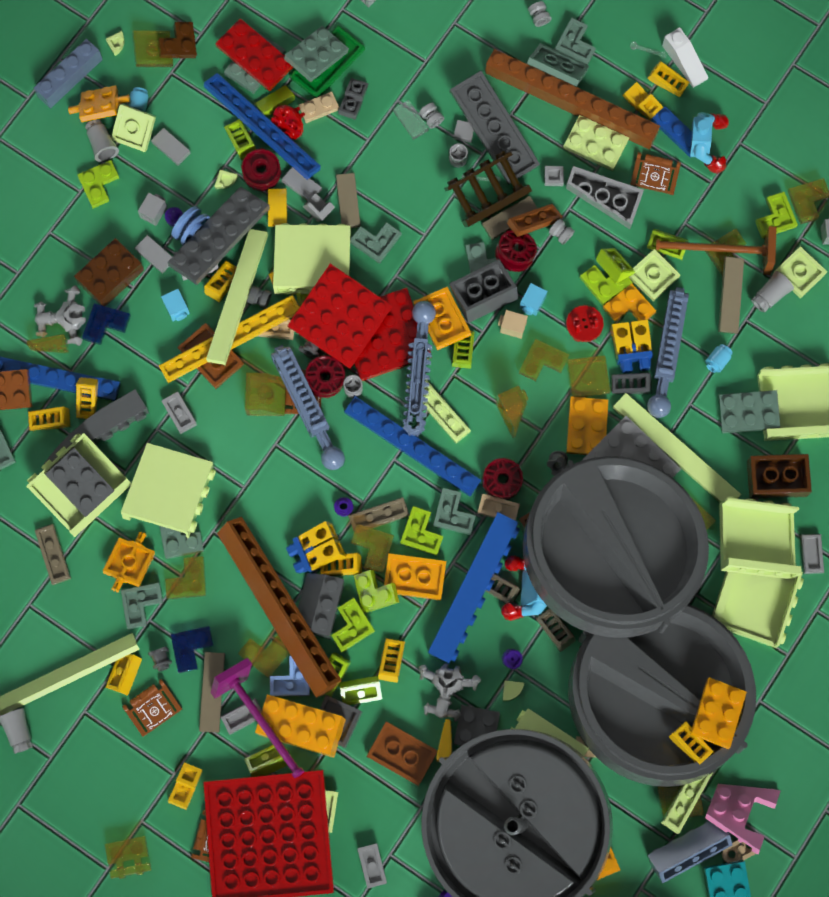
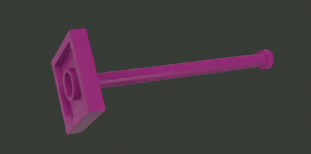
(232, 679)

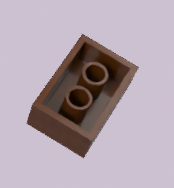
(109, 273)
(779, 476)

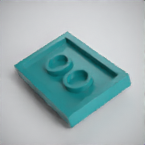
(727, 880)

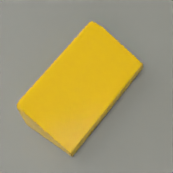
(123, 674)

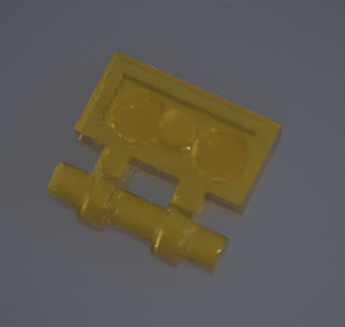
(128, 850)

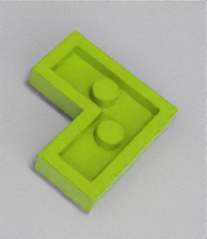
(93, 182)
(781, 217)
(603, 288)
(416, 534)
(371, 596)
(357, 627)

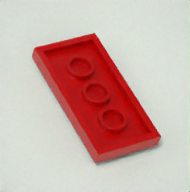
(254, 54)

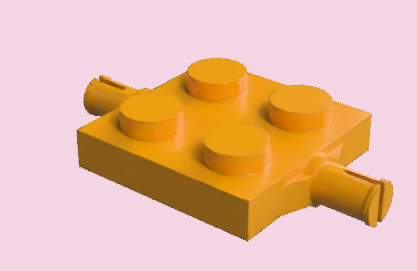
(98, 103)
(129, 562)

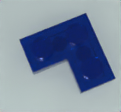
(101, 319)
(185, 645)

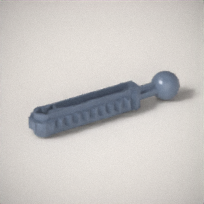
(423, 314)
(659, 404)
(306, 405)

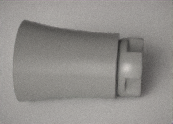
(101, 142)
(772, 292)
(16, 730)

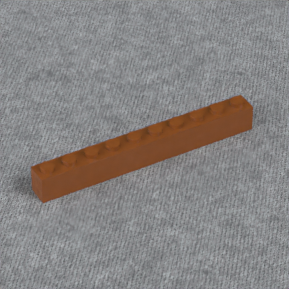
(571, 98)
(279, 607)

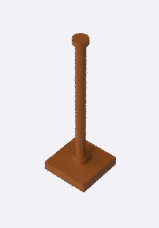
(767, 250)

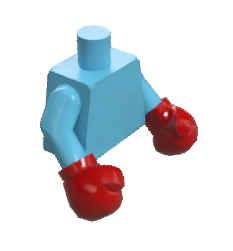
(702, 137)
(530, 600)

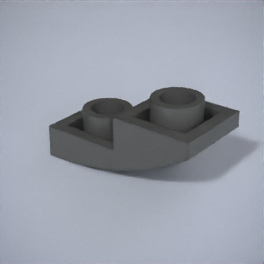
(353, 98)

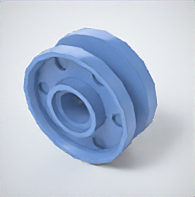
(189, 224)

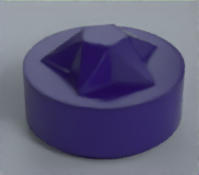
(172, 215)
(512, 658)

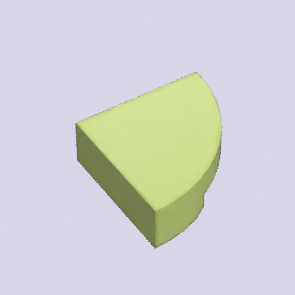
(116, 42)
(225, 179)
(512, 690)

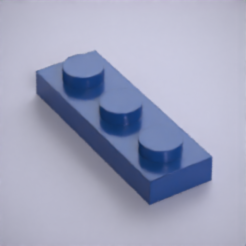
(674, 129)

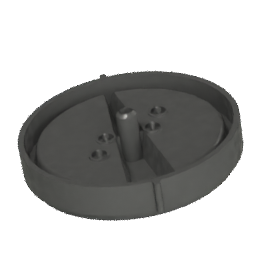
(615, 547)
(644, 687)
(517, 818)

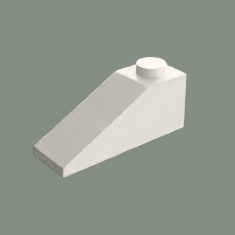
(685, 57)

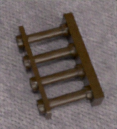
(503, 199)

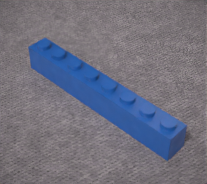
(473, 588)

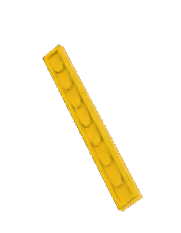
(246, 331)

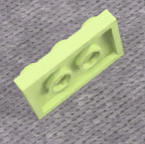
(596, 142)

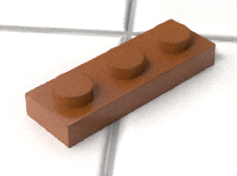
(534, 220)

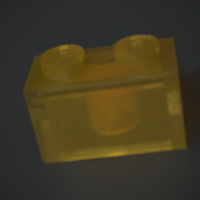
(264, 395)
(512, 408)

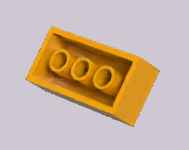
(302, 725)

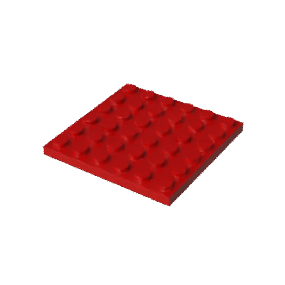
(269, 836)

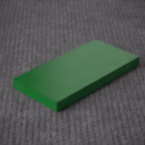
(327, 78)

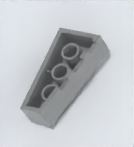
(608, 195)

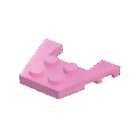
(732, 808)

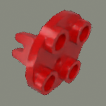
(289, 121)
(593, 321)

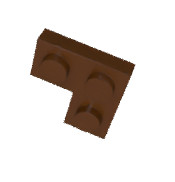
(182, 45)

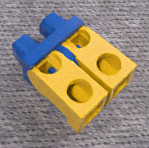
(635, 349)
(316, 548)

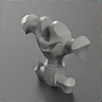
(68, 317)
(447, 682)

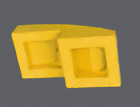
(642, 102)
(278, 207)
(185, 786)

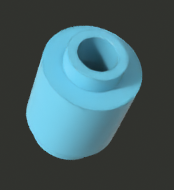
(139, 99)
(718, 358)

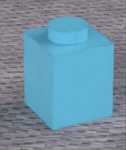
(533, 300)
(175, 305)

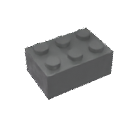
(79, 482)

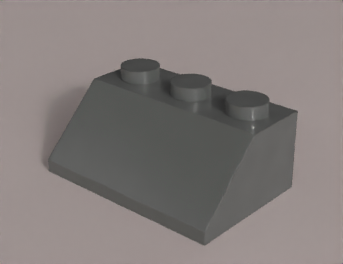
(484, 291)
(321, 602)

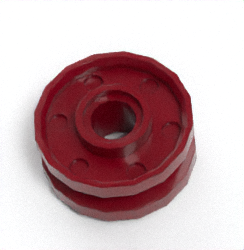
(261, 159)
(516, 252)
(329, 366)
(508, 469)

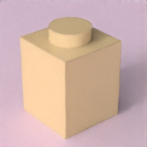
(513, 324)

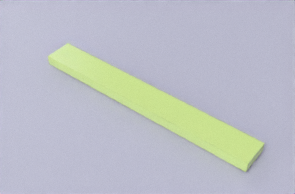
(237, 297)
(675, 449)
(68, 673)

